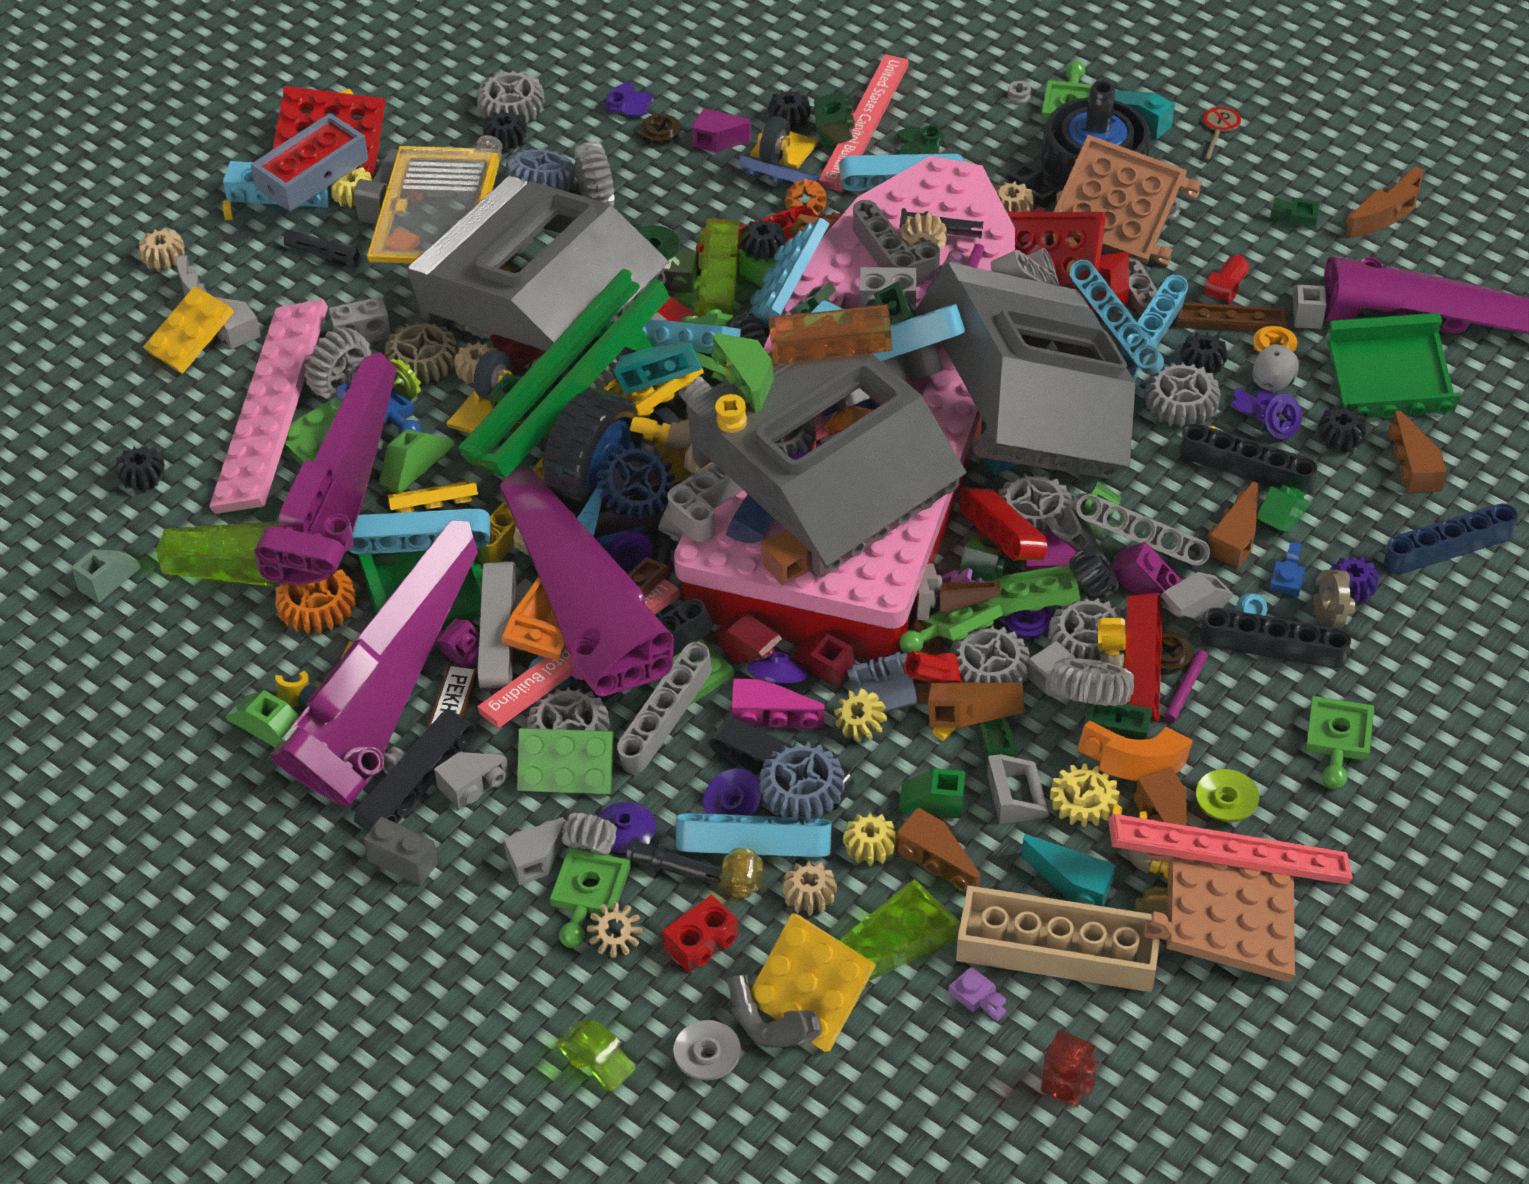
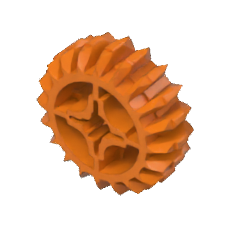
(317, 605)

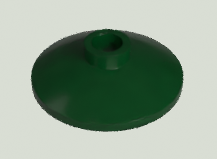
(662, 239)

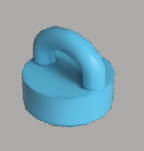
(1252, 604)

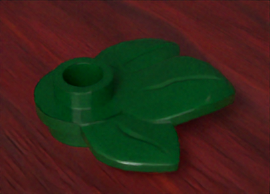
(920, 140)

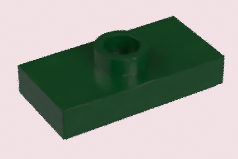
(996, 738)

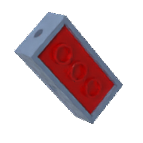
(309, 162)

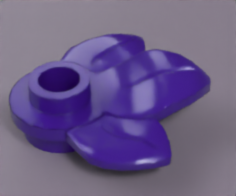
(628, 101)
(1252, 404)

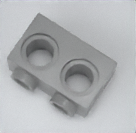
(877, 278)
(366, 317)

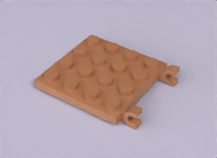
(1132, 193)
(1228, 916)

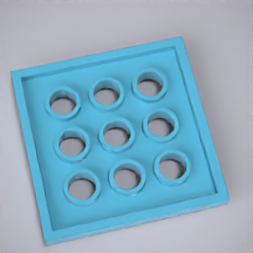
(785, 274)

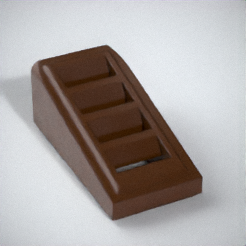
(963, 594)

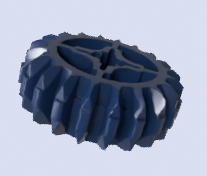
(629, 472)

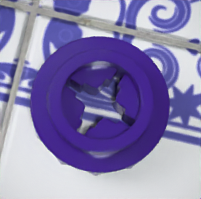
(1289, 409)
(641, 549)
(1040, 622)

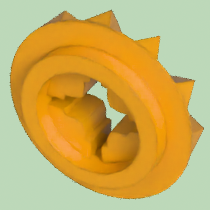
(1274, 335)

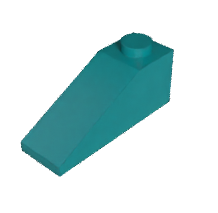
(1154, 109)
(655, 366)
(1070, 872)

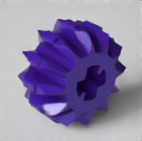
(1362, 577)

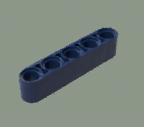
(1450, 538)

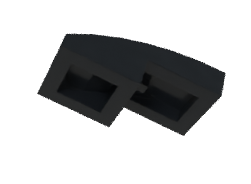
(1042, 190)

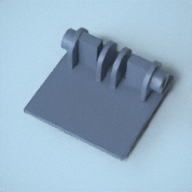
(886, 681)

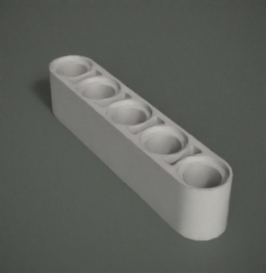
(1153, 533)
(497, 605)
(664, 720)

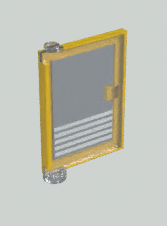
(429, 195)

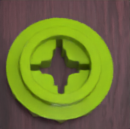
(409, 384)

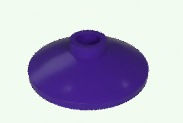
(777, 669)
(729, 787)
(640, 824)

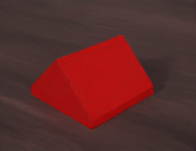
(1115, 272)

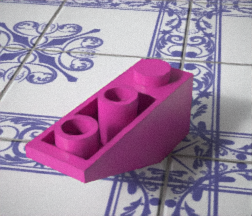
(770, 705)

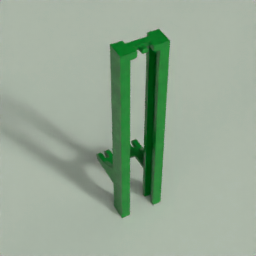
(591, 323)

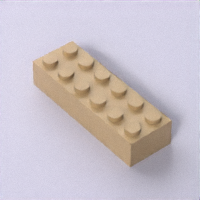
(1057, 938)

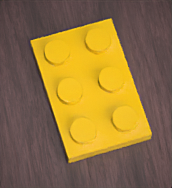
(188, 329)

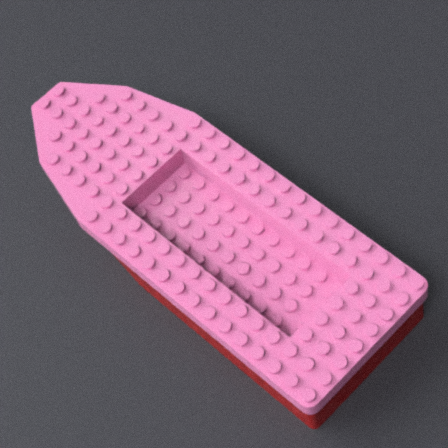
(873, 593)

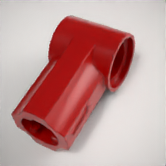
(1226, 282)
(932, 668)

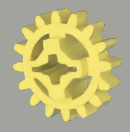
(1084, 795)

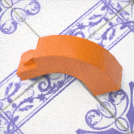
(1132, 757)

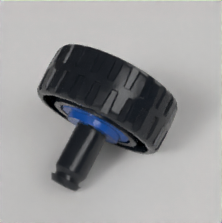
(1094, 116)
(581, 439)

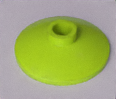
(1229, 786)

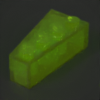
(718, 266)
(213, 552)
(903, 929)

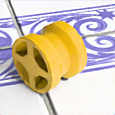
(731, 413)

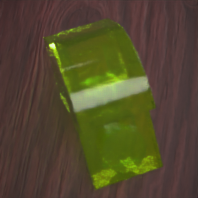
(597, 1048)

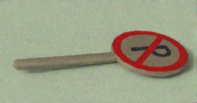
(1220, 120)

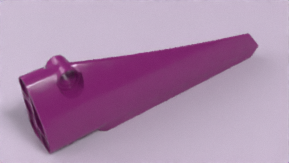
(1403, 292)
(329, 491)
(597, 606)
(369, 686)

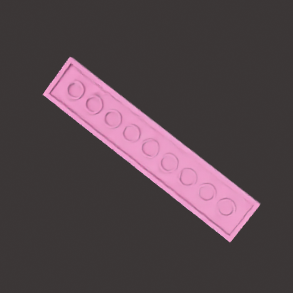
(268, 408)

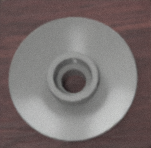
(707, 1038)

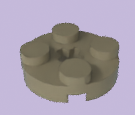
(1333, 601)

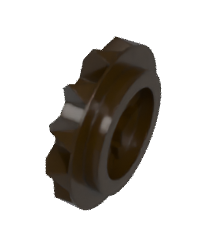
(654, 123)
(1182, 651)

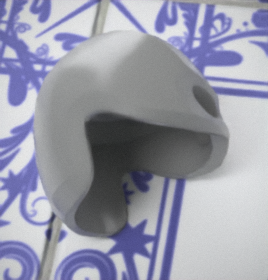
(1275, 366)

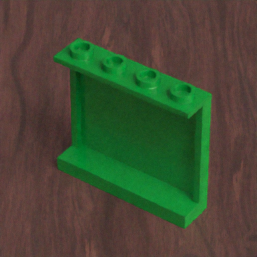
(1391, 365)
(387, 570)

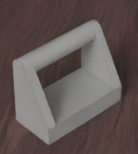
(1006, 808)

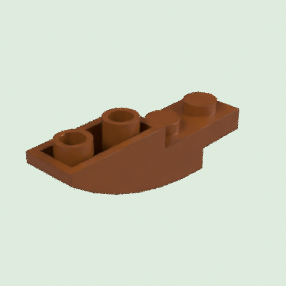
(1386, 207)

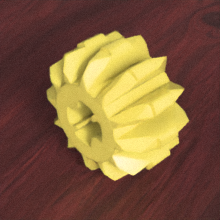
(344, 188)
(864, 704)
(870, 839)

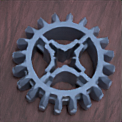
(542, 168)
(806, 790)

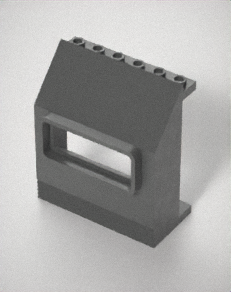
(463, 278)
(1038, 403)
(852, 484)

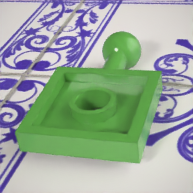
(1060, 92)
(951, 625)
(1349, 744)
(573, 895)

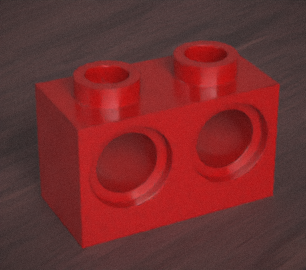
(696, 929)

